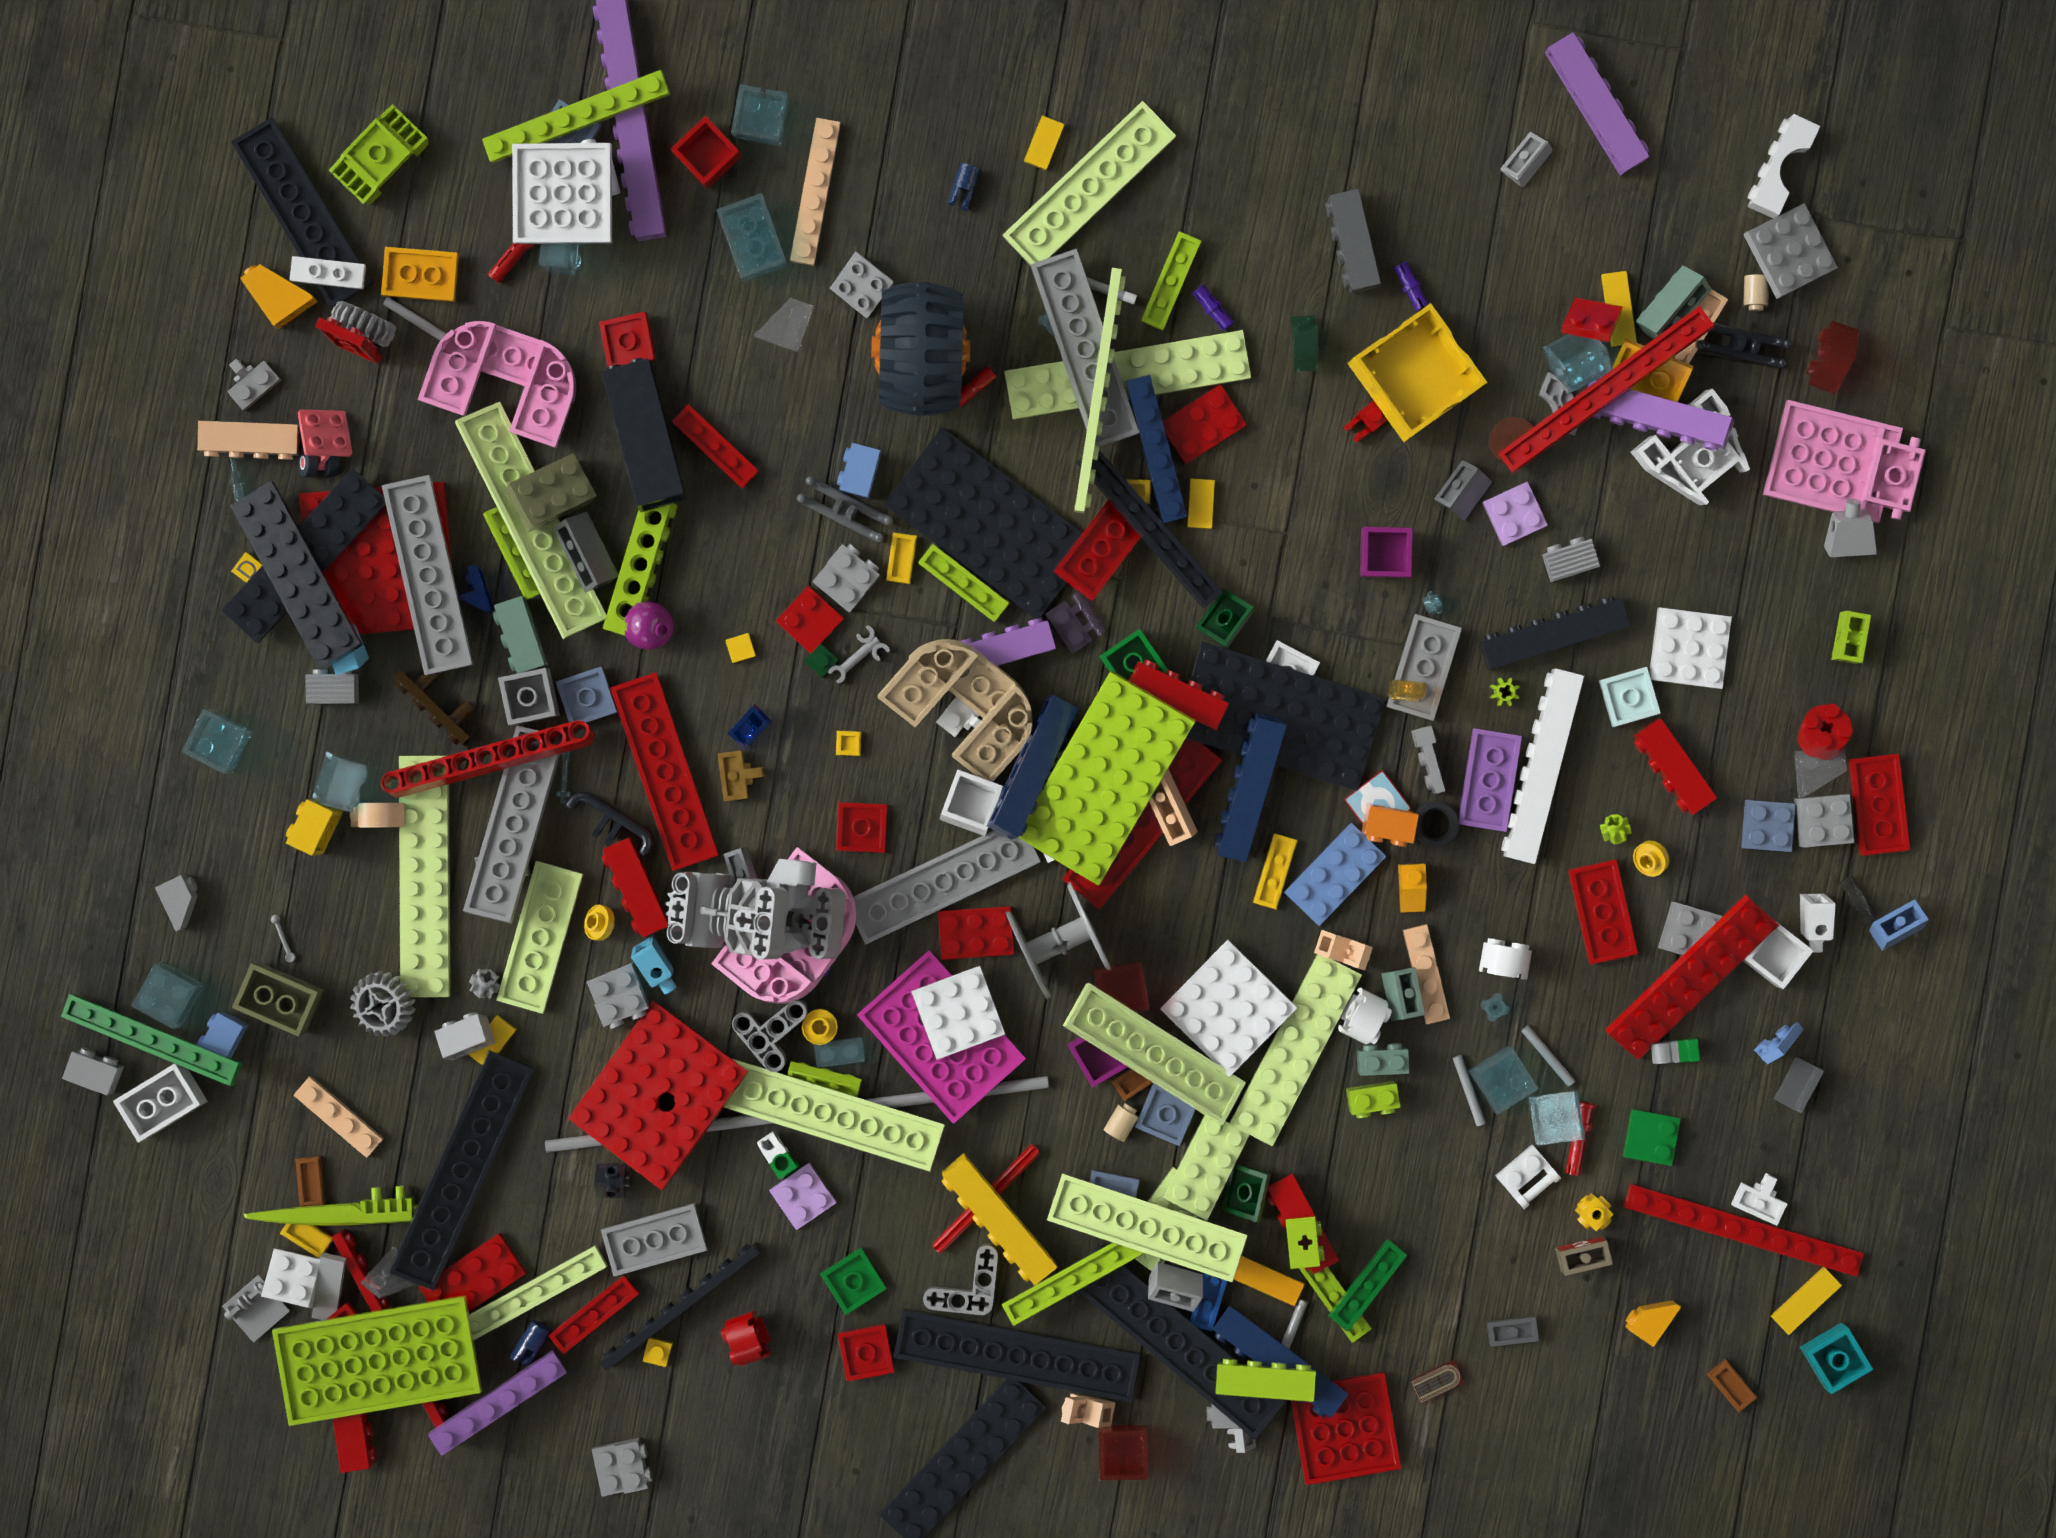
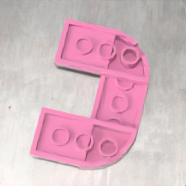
(513, 357)
(794, 972)

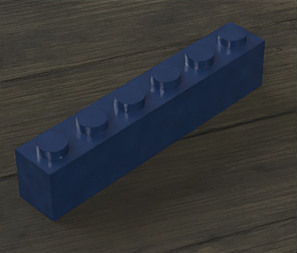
(1156, 448)
(1032, 767)
(1251, 786)
(1261, 1346)

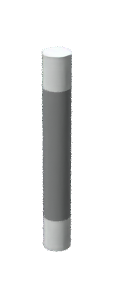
(1104, 288)

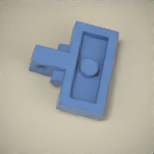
(1778, 1046)

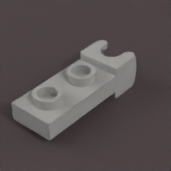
(1424, 739)

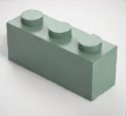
(1674, 302)
(519, 635)

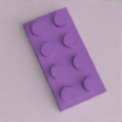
(1489, 780)

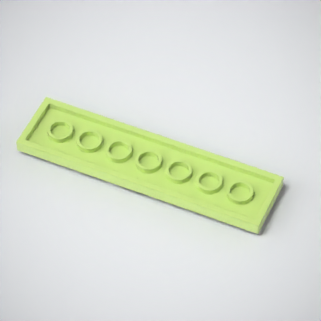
(1089, 185)
(1295, 1049)
(1154, 1053)
(1147, 1227)

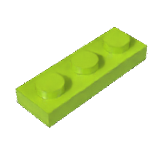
(826, 1078)

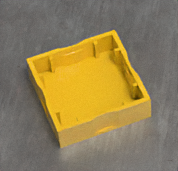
(1417, 372)

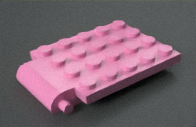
(1839, 457)

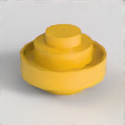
(1651, 858)
(599, 922)
(819, 1026)

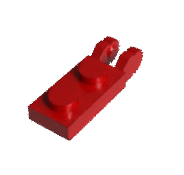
(1370, 416)

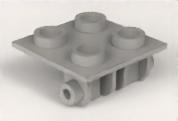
(861, 284)
(253, 1312)

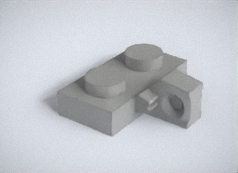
(251, 383)

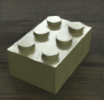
(550, 493)
(278, 998)

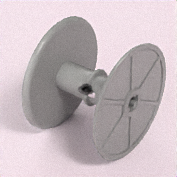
(1057, 941)

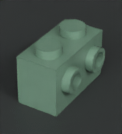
(1403, 994)
(1382, 1061)

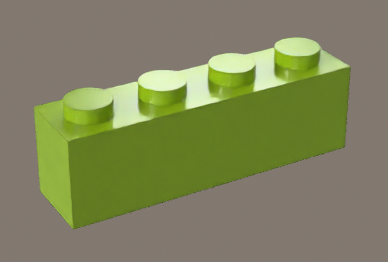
(1266, 1381)

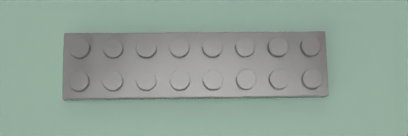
(1078, 337)
(427, 575)
(511, 835)
(940, 883)

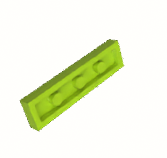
(1170, 281)
(511, 553)
(963, 583)
(1330, 1293)

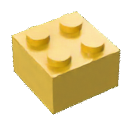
(313, 827)

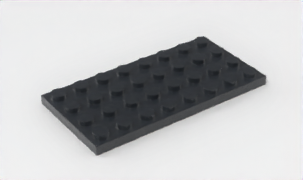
(985, 522)
(1326, 721)

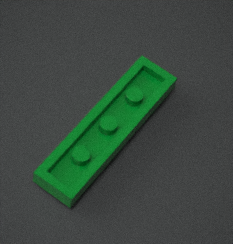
(1367, 1285)

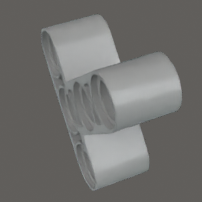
(768, 1033)

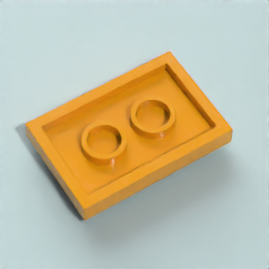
(420, 274)
(1664, 382)

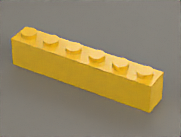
(998, 1219)

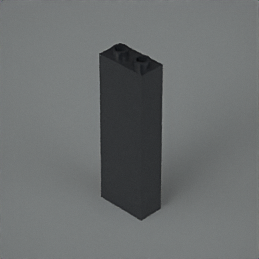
(644, 434)

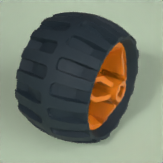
(920, 348)

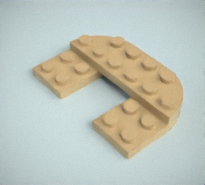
(979, 684)

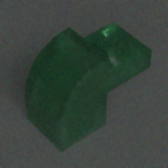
(1304, 343)

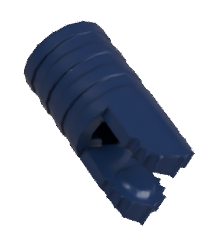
(966, 181)
(530, 1342)

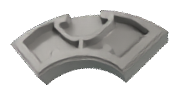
(1555, 394)

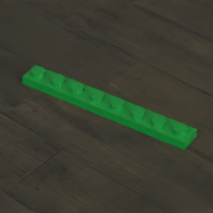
(151, 1040)

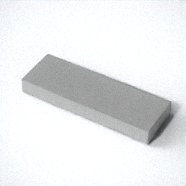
(328, 1286)

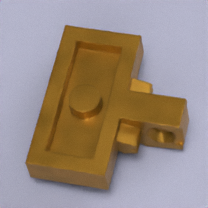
(736, 775)

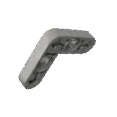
(977, 1292)

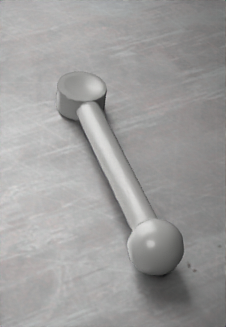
(290, 957)

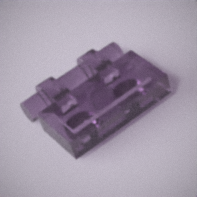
(1069, 627)

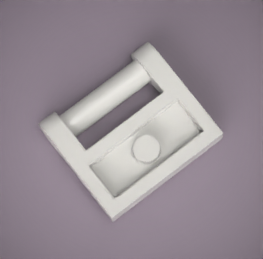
(1523, 1170)

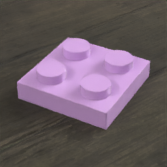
(1514, 513)
(802, 1196)

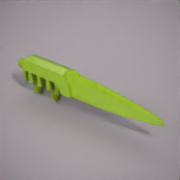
(366, 1212)

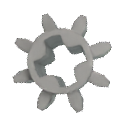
(484, 983)

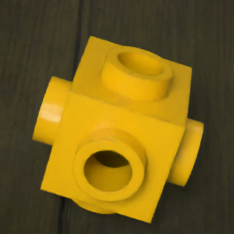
(1587, 1206)

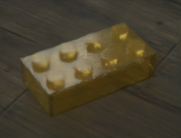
(1406, 689)

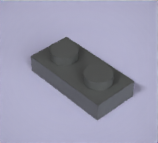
(739, 864)
(1512, 1331)

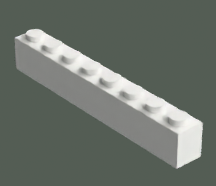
(1543, 765)

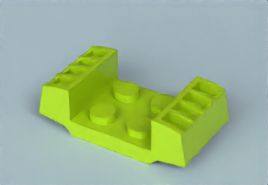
(378, 154)

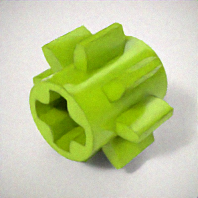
(1511, 689)
(1615, 829)

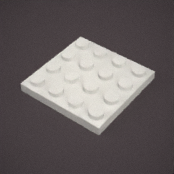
(562, 193)
(1228, 1008)

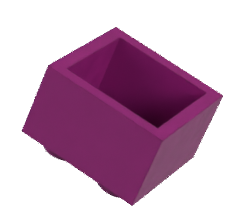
(1386, 552)
(1093, 1061)

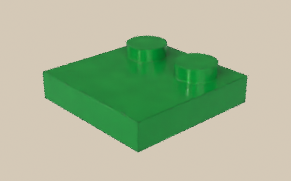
(1651, 1137)
(853, 1281)

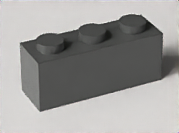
(585, 552)

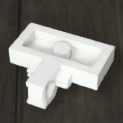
(958, 716)
(1760, 1200)

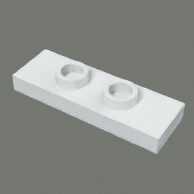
(327, 272)

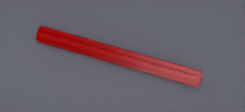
(999, 1185)

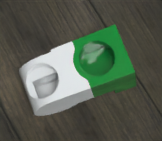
(778, 1155)

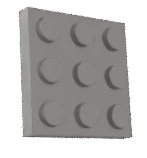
(1790, 251)

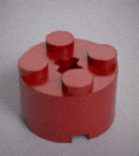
(1835, 734)
(746, 1338)

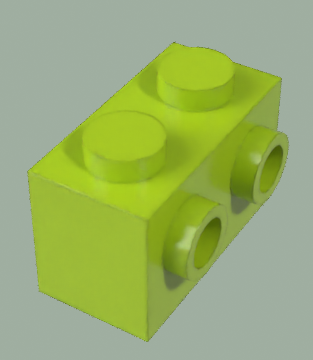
(1373, 1098)

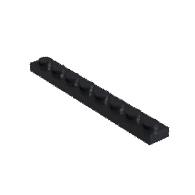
(1153, 531)
(672, 1310)

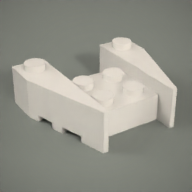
(1689, 466)

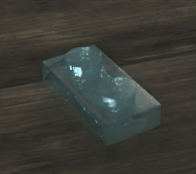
(840, 1052)

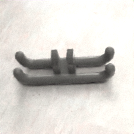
(844, 509)

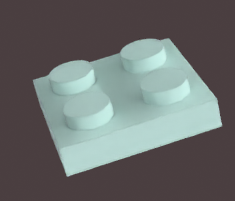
(1629, 696)

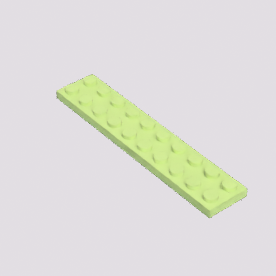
(1171, 367)
(500, 462)
(425, 888)
(837, 1117)

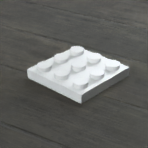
(1690, 648)
(958, 1012)

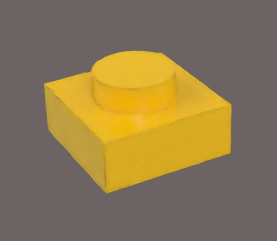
(657, 1351)

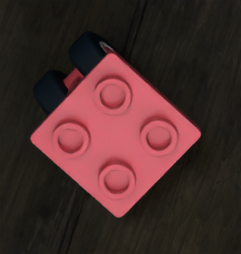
(324, 440)

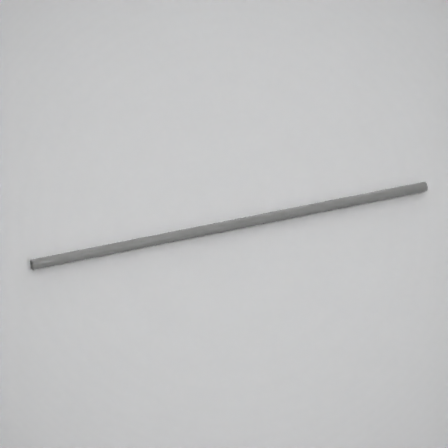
(747, 1121)

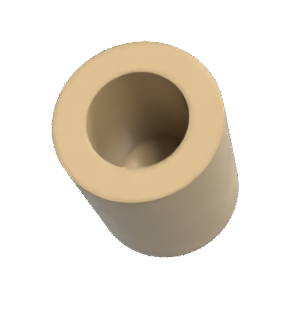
(1756, 292)
(1121, 1122)

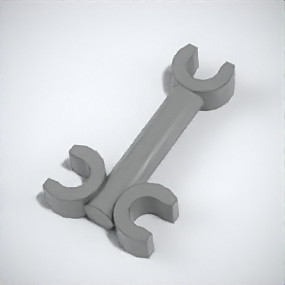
(872, 644)

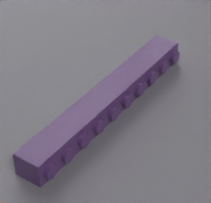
(631, 126)

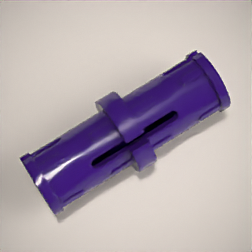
(1411, 286)
(1213, 307)

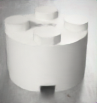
(1504, 959)
(1364, 1016)

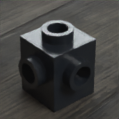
(611, 1180)

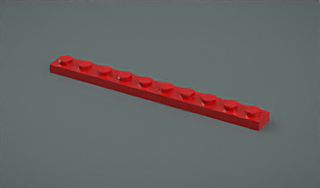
(1606, 389)
(1743, 1230)
(357, 1265)

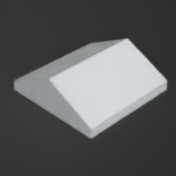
(1291, 658)

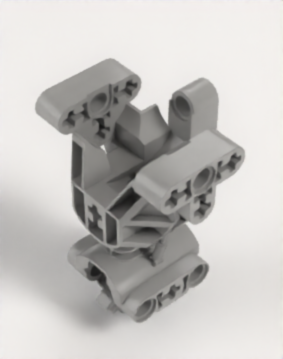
(754, 912)

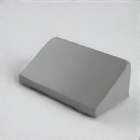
(1527, 159)

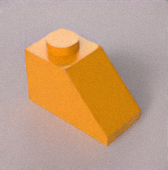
(1412, 887)
(1651, 1320)

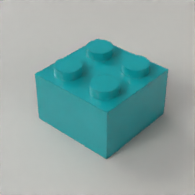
(1836, 1358)

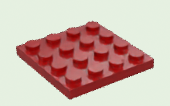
(1355, 1439)

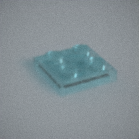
(1556, 1118)

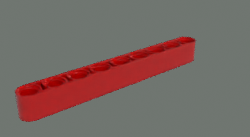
(476, 757)

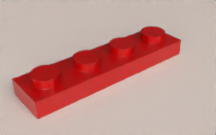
(715, 446)
(594, 1314)

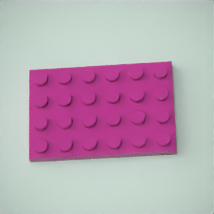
(954, 1080)

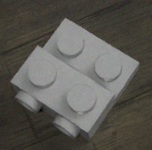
(847, 577)
(618, 996)
(622, 1467)

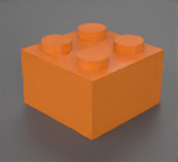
(1389, 824)

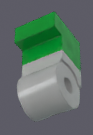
(1675, 1051)

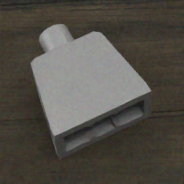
(1850, 532)

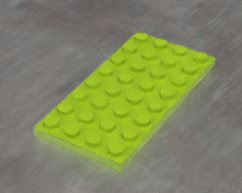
(1106, 777)
(377, 1360)

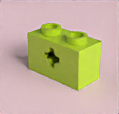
(1851, 637)
(1298, 1256)

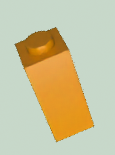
(276, 296)

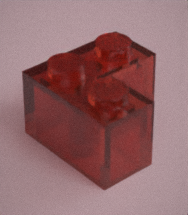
(1834, 357)

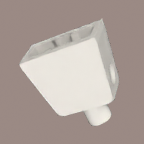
(1817, 919)

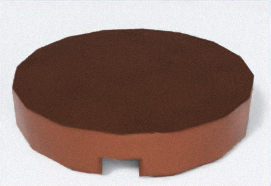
(1506, 433)

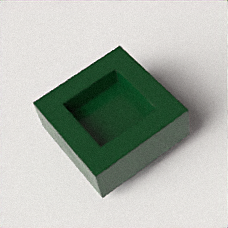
(821, 660)

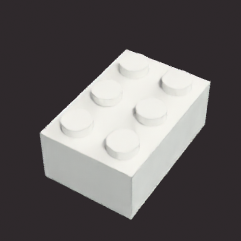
(160, 1101)

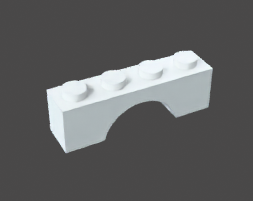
(1770, 193)

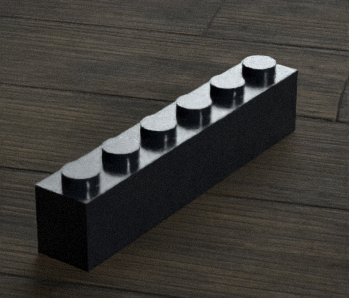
(1554, 634)

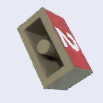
(1583, 1256)

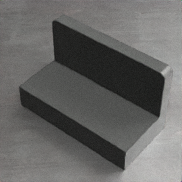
(1463, 489)
(1798, 1085)

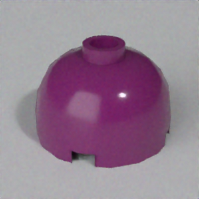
(648, 625)

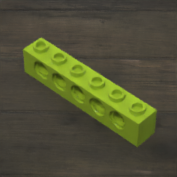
(635, 550)

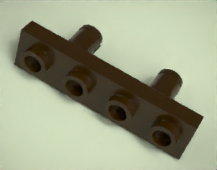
(451, 722)

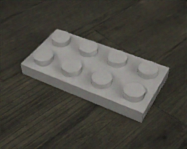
(1428, 661)
(654, 1239)

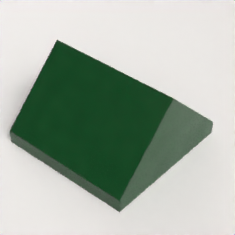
(1225, 618)
(1246, 1192)

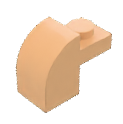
(378, 815)
(1343, 949)
(1087, 1410)

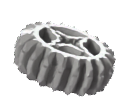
(374, 327)
(382, 989)

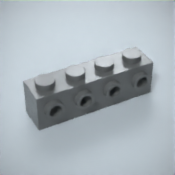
(1353, 241)

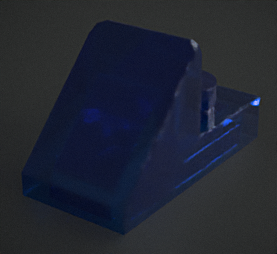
(480, 596)
(750, 727)

